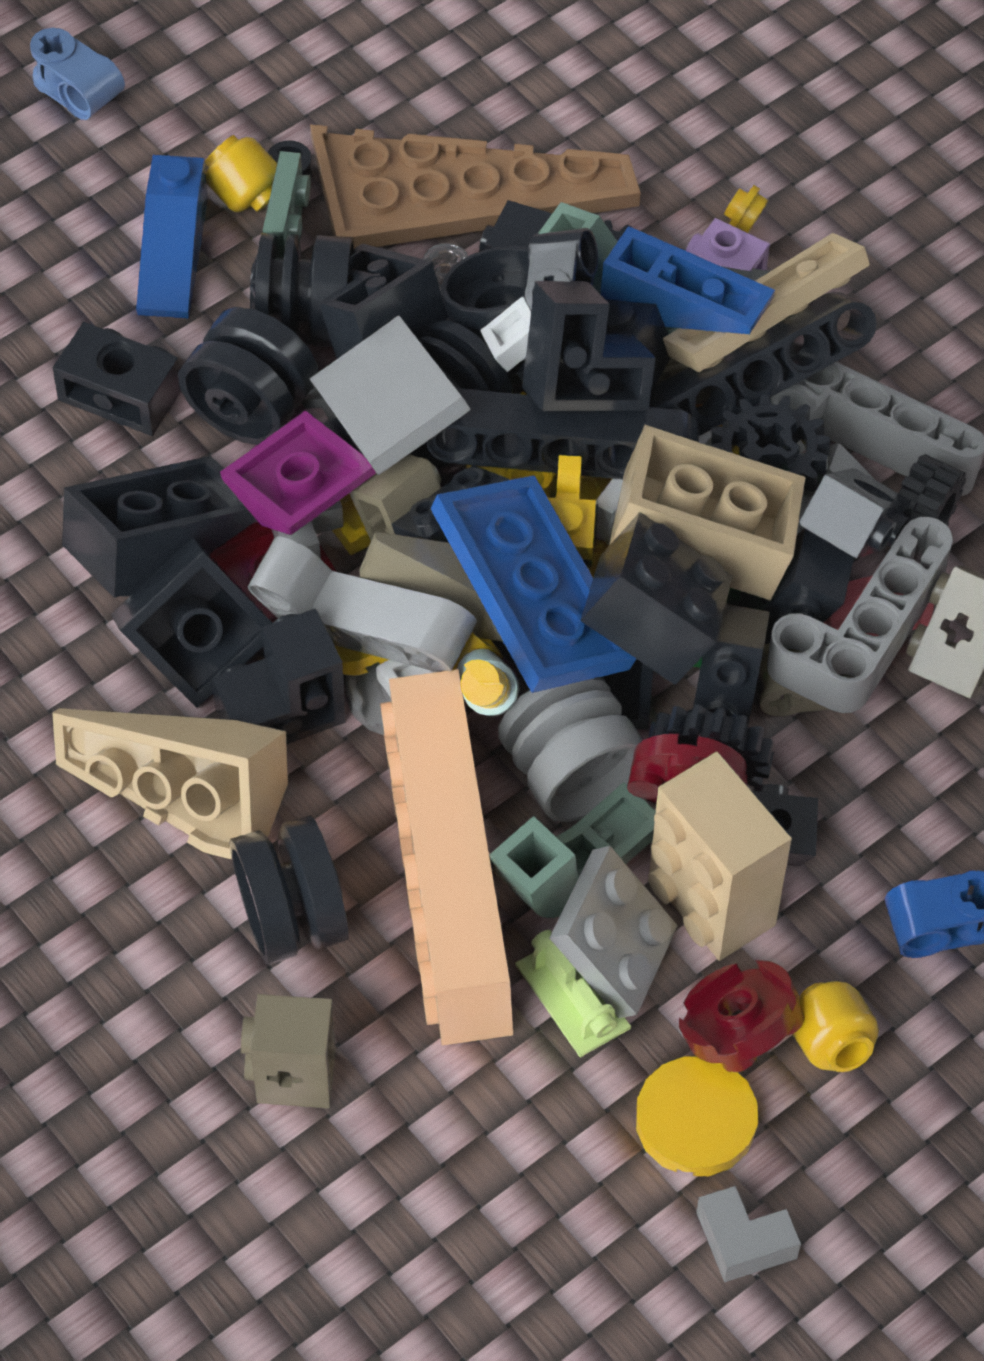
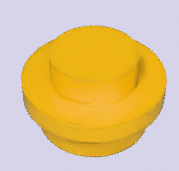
(745, 208)

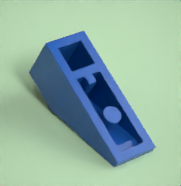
(171, 235)
(682, 285)

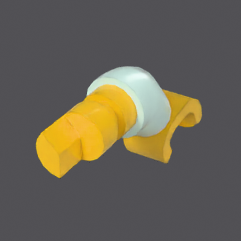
(485, 678)

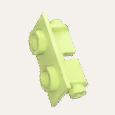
(569, 997)

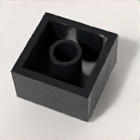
(657, 598)

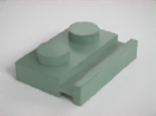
(287, 199)

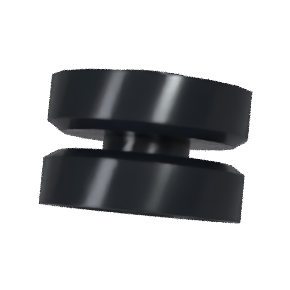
(247, 375)
(298, 887)

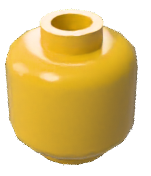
(241, 173)
(836, 1027)

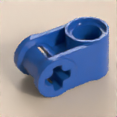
(937, 914)

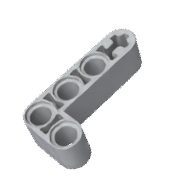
(885, 422)
(877, 611)
(363, 612)

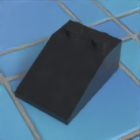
(140, 519)

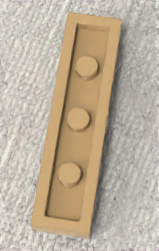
(795, 283)

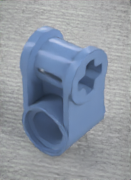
(73, 73)

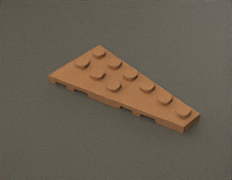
(453, 186)

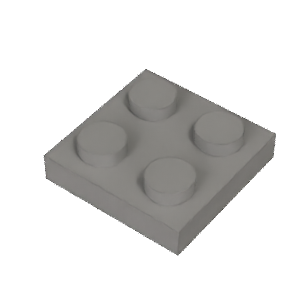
(614, 932)

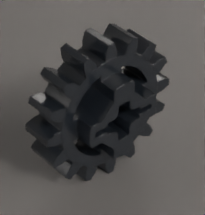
(771, 437)
(722, 728)

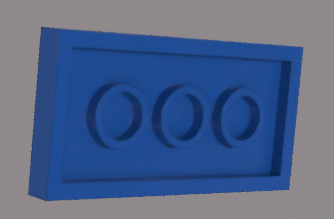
(528, 581)

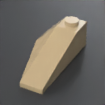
(190, 771)

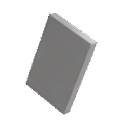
(389, 395)

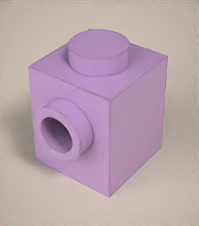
(730, 247)

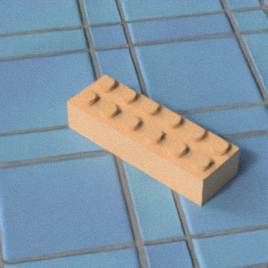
(446, 859)

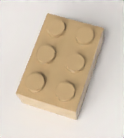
(715, 504)
(717, 856)

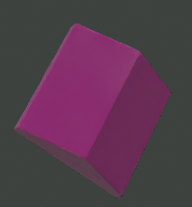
(296, 474)

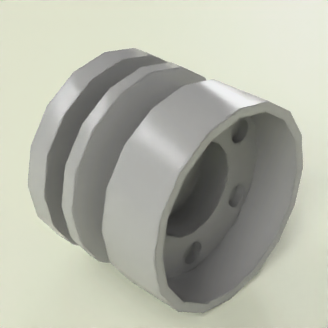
(570, 746)

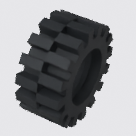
(932, 489)

